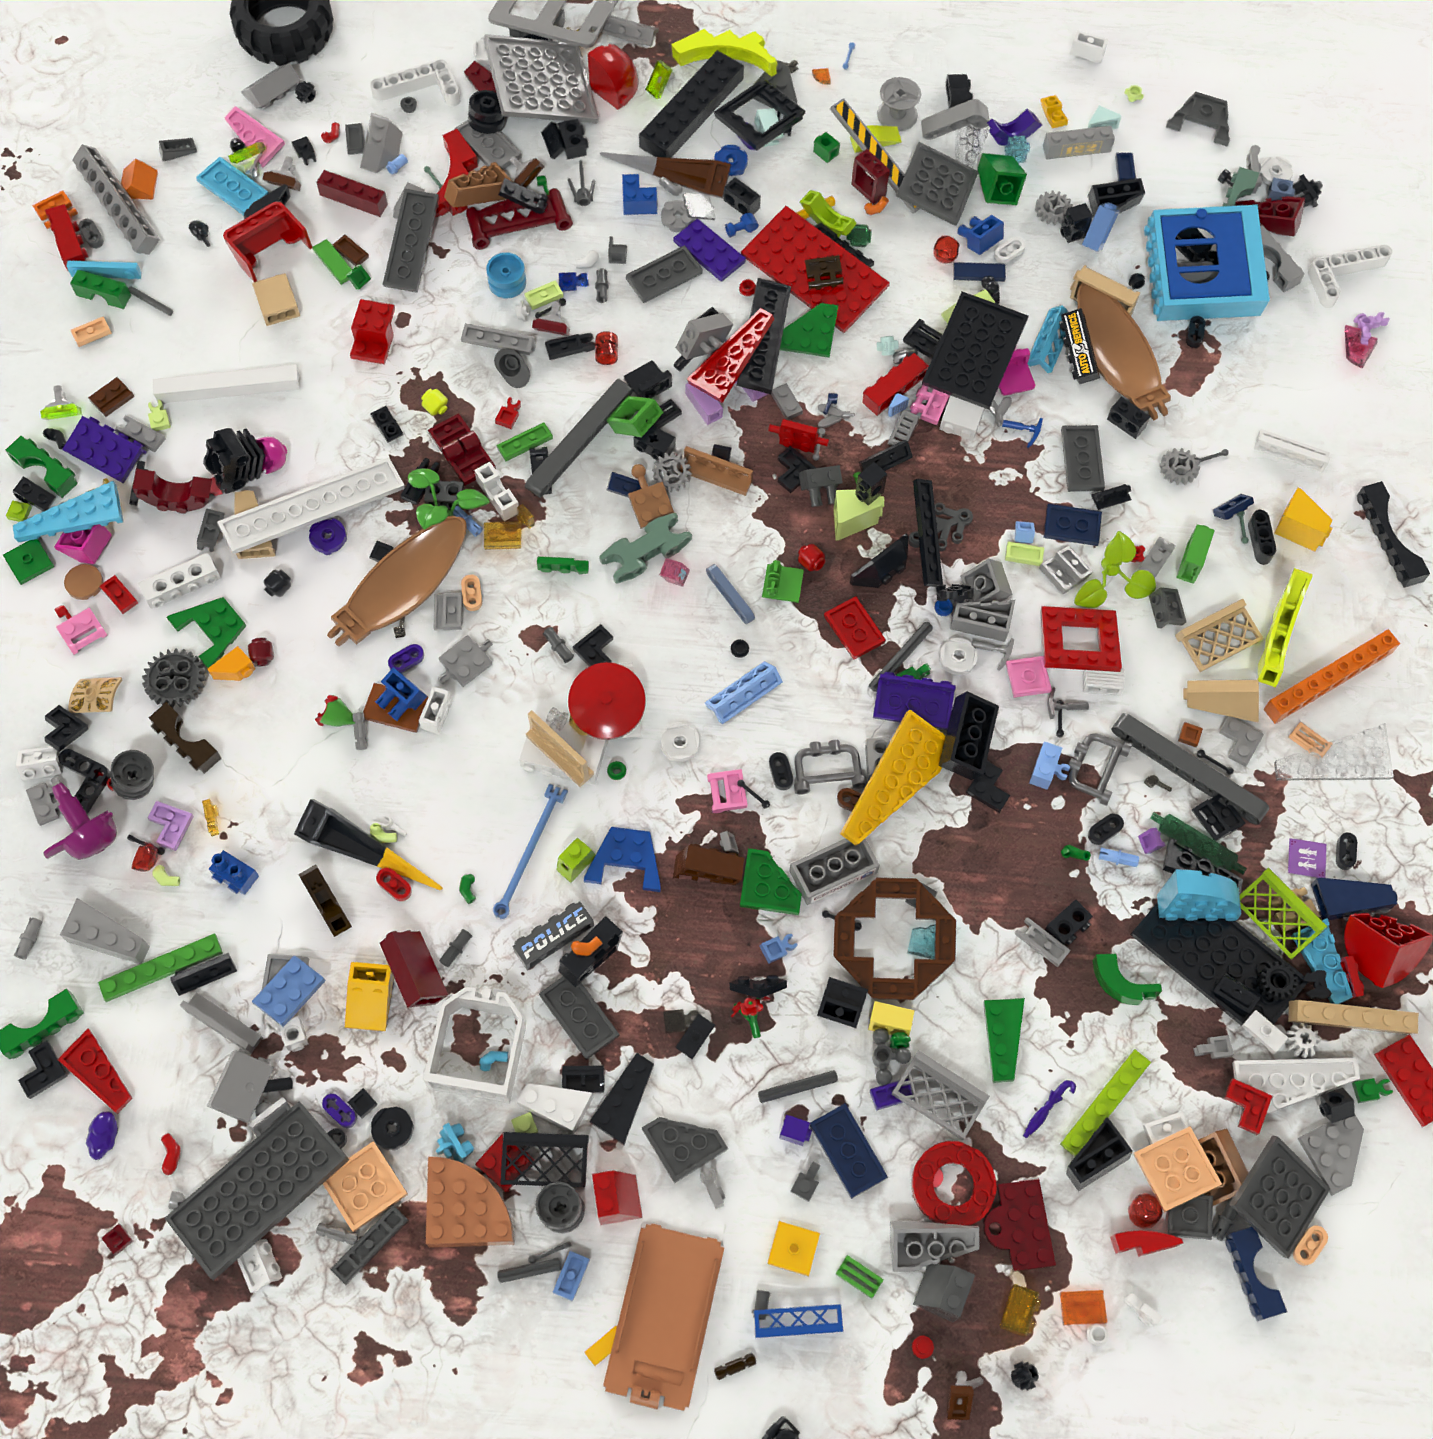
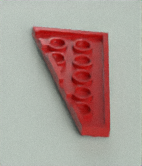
(726, 364)

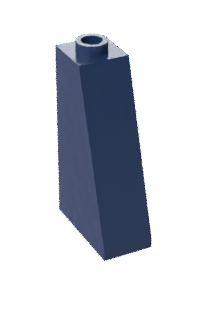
(1345, 897)

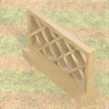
(1212, 621)
(558, 750)

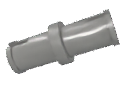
(28, 938)

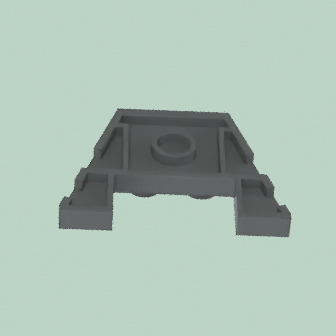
(1205, 111)

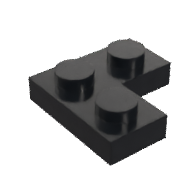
(794, 463)
(590, 646)
(67, 728)
(985, 791)
(758, 988)
(48, 1070)

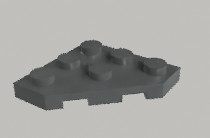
(781, 81)
(683, 1145)

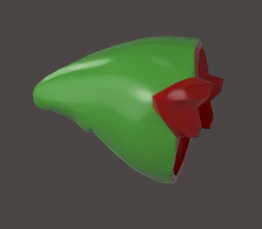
(335, 713)

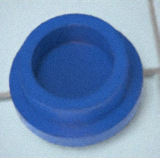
(943, 608)

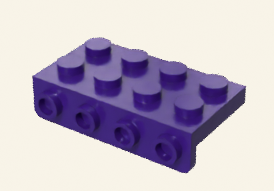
(103, 448)
(924, 697)

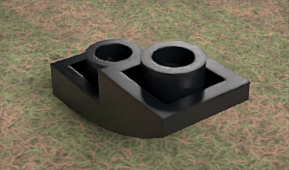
(386, 424)

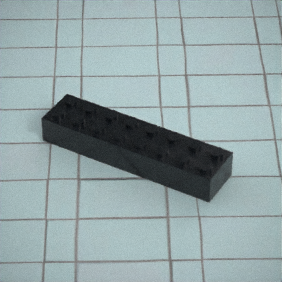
(691, 106)

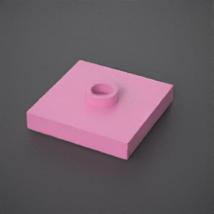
(1028, 676)

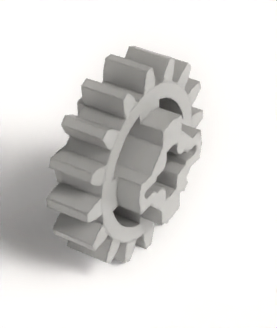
(1045, 206)
(675, 465)
(1179, 467)

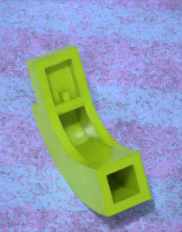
(822, 213)

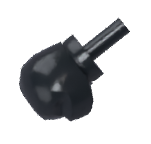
(200, 231)

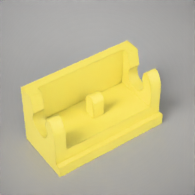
(891, 1018)

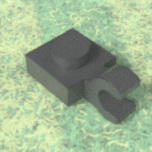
(805, 1184)

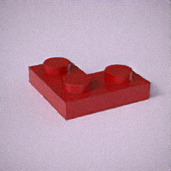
(1254, 1103)

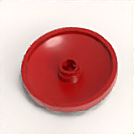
(606, 701)

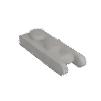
(146, 436)
(1043, 943)

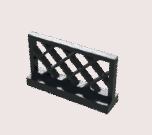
(543, 1140)

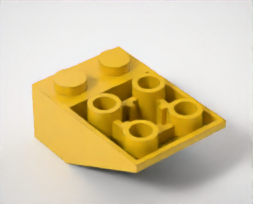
(368, 996)

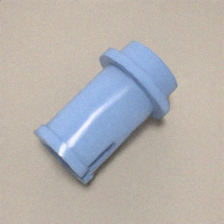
(396, 164)

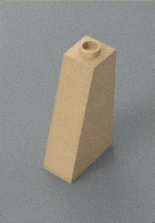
(244, 501)
(1225, 697)

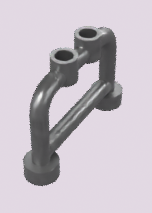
(1081, 750)
(802, 786)

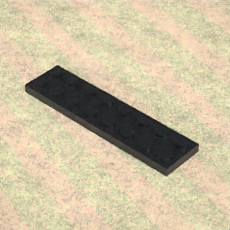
(762, 366)

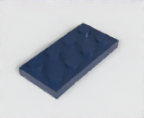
(848, 1151)

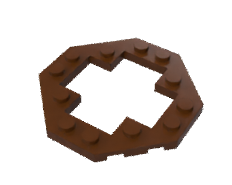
(925, 970)

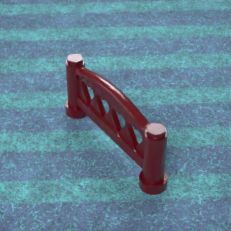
(483, 230)

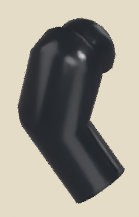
(55, 435)

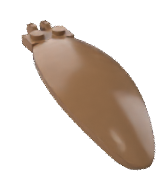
(1122, 351)
(400, 581)

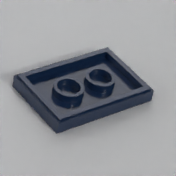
(1072, 524)

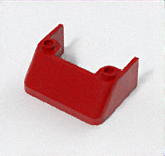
(262, 231)

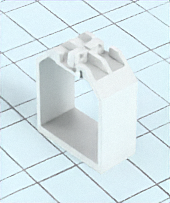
(483, 1002)

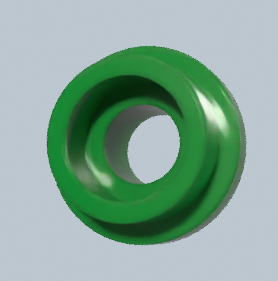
(616, 765)

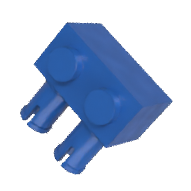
(983, 234)
(399, 686)
(232, 872)

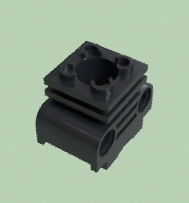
(233, 458)

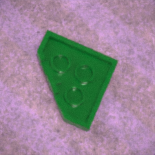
(811, 332)
(768, 886)

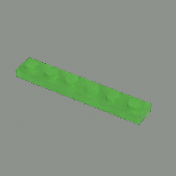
(160, 967)

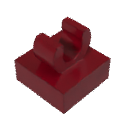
(117, 1239)

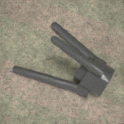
(583, 196)

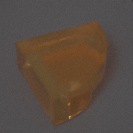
(822, 75)

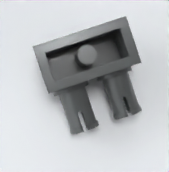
(819, 478)

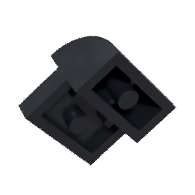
(842, 1002)

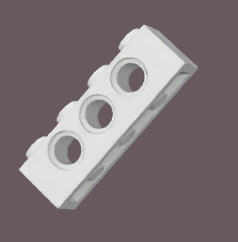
(183, 572)

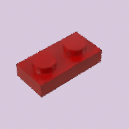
(118, 594)
(1351, 969)

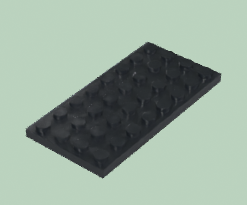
(1207, 950)

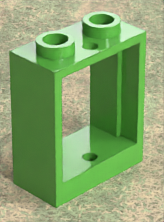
(637, 426)
(1195, 553)

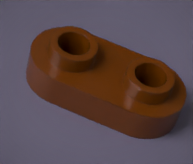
(851, 794)

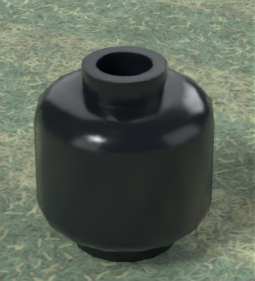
(277, 583)

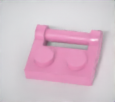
(78, 626)
(734, 794)

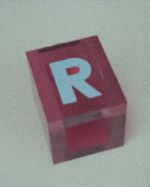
(674, 572)

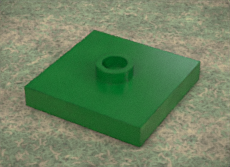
(28, 561)

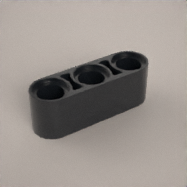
(1261, 544)

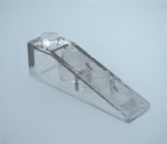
(969, 144)

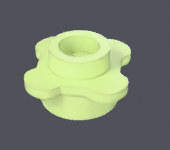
(1134, 93)

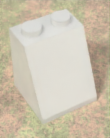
(961, 418)

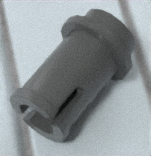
(761, 1303)

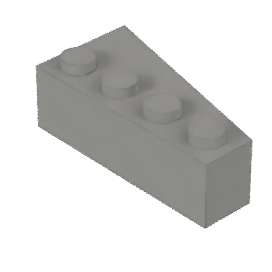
(98, 932)

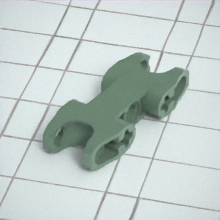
(636, 553)

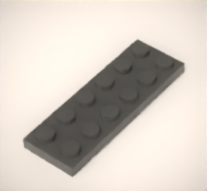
(411, 240)

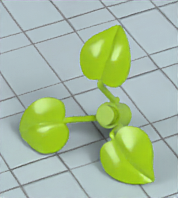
(1117, 551)

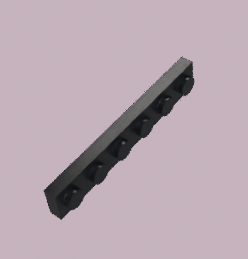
(927, 532)

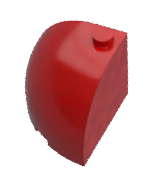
(612, 75)
(1385, 948)

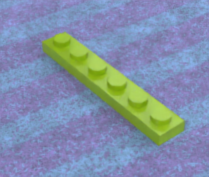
(1106, 1102)

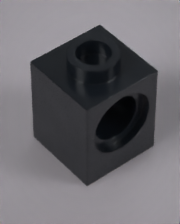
(1337, 1105)

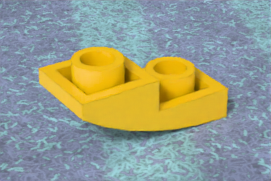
(1053, 111)

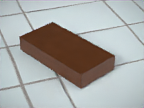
(350, 250)

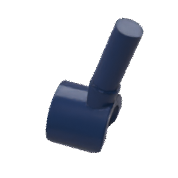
(832, 399)

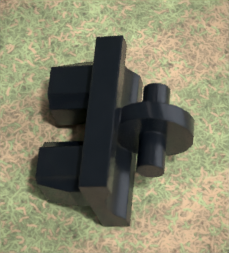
(1310, 189)

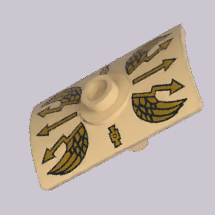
(93, 695)

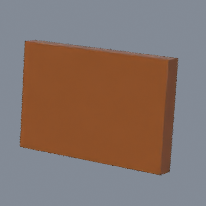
(373, 712)

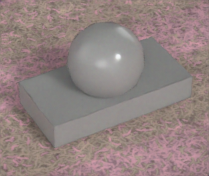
(267, 1114)

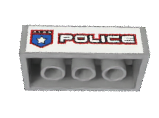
(833, 869)

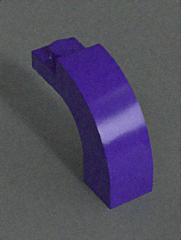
(1023, 125)

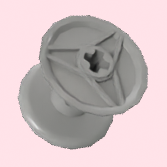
(898, 104)

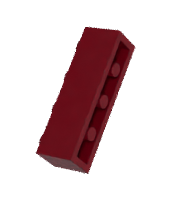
(352, 193)

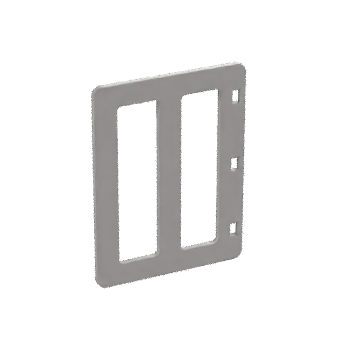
(544, 26)

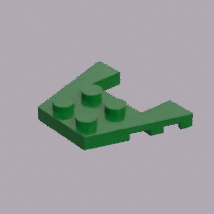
(218, 623)

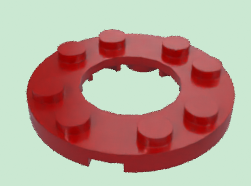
(980, 1170)

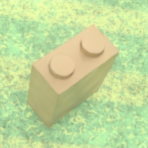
(276, 299)

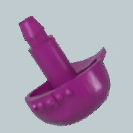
(88, 835)

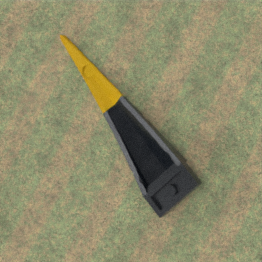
(334, 832)

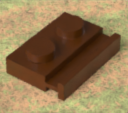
(111, 396)

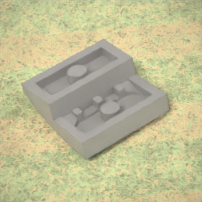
(1065, 569)

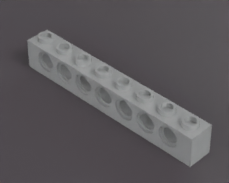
(115, 200)

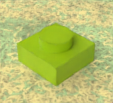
(18, 511)

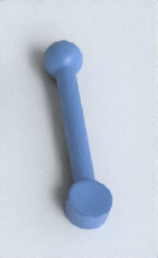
(851, 46)

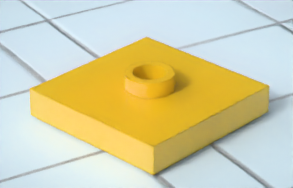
(793, 1248)

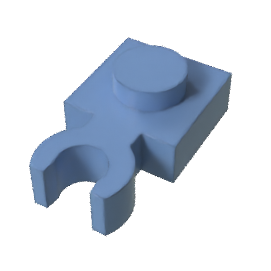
(776, 949)

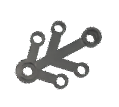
(945, 526)

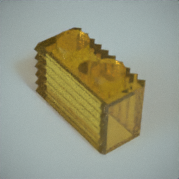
(1020, 1310)

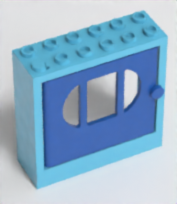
(1239, 265)

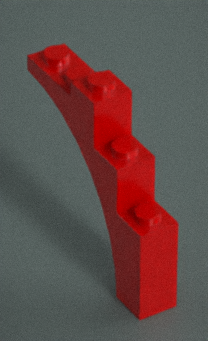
(461, 162)

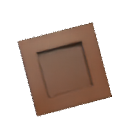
(1190, 734)

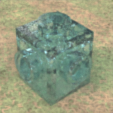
(1018, 148)

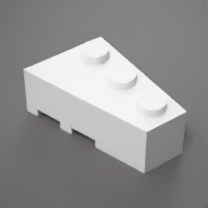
(556, 1105)

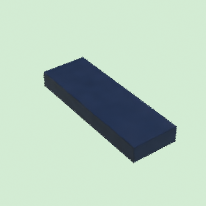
(978, 271)

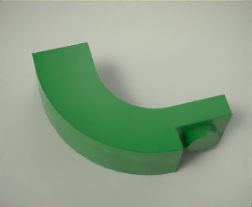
(1117, 986)

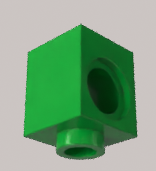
(826, 147)

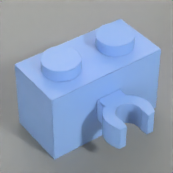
(1047, 766)

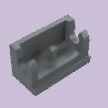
(209, 530)

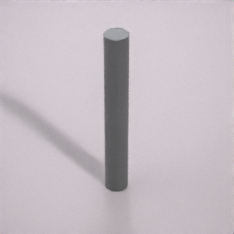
(151, 301)

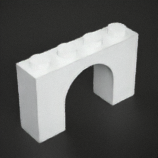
(534, 759)

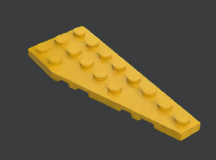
(902, 771)

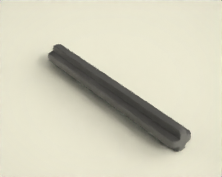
(903, 653)

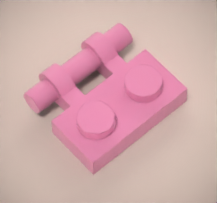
(935, 406)

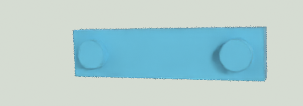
(106, 269)

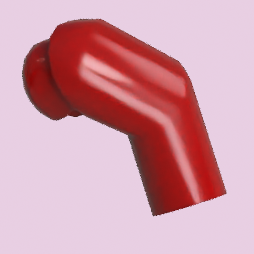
(333, 135)

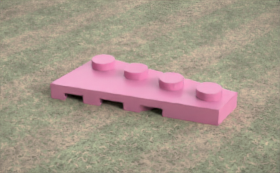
(252, 132)

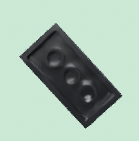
(969, 735)

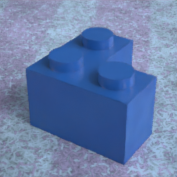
(636, 199)

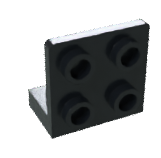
(649, 380)

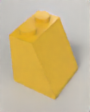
(1304, 522)

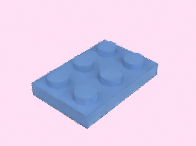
(288, 991)

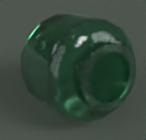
(860, 235)

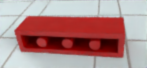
(898, 380)

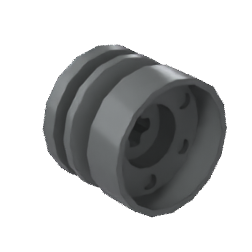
(132, 764)
(548, 1207)

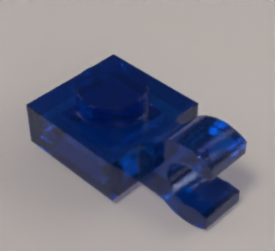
(570, 281)

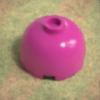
(274, 453)

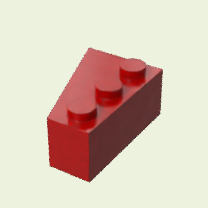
(66, 235)

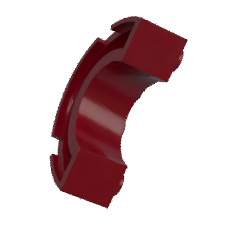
(170, 495)

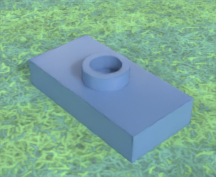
(571, 1276)

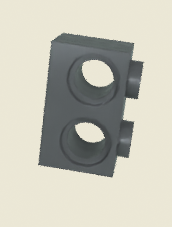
(444, 492)

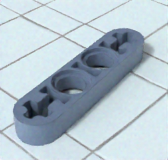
(730, 594)

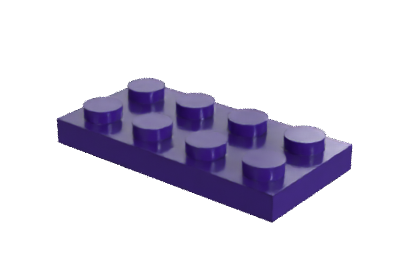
(710, 250)

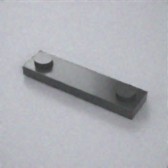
(369, 1245)

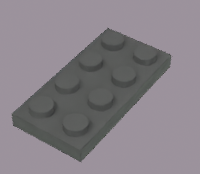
(664, 274)
(1082, 458)
(579, 1016)

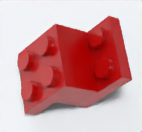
(372, 331)

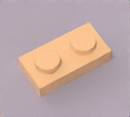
(91, 331)

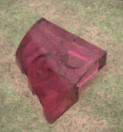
(1356, 352)

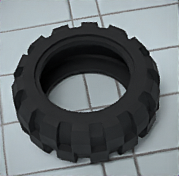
(286, 42)

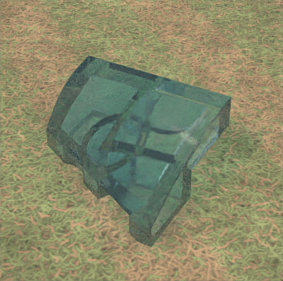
(923, 942)

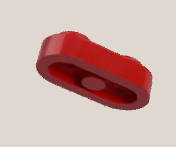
(394, 885)

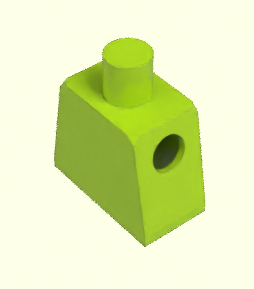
(576, 858)

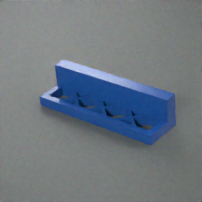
(798, 1330)

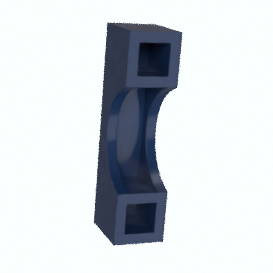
(1264, 1301)

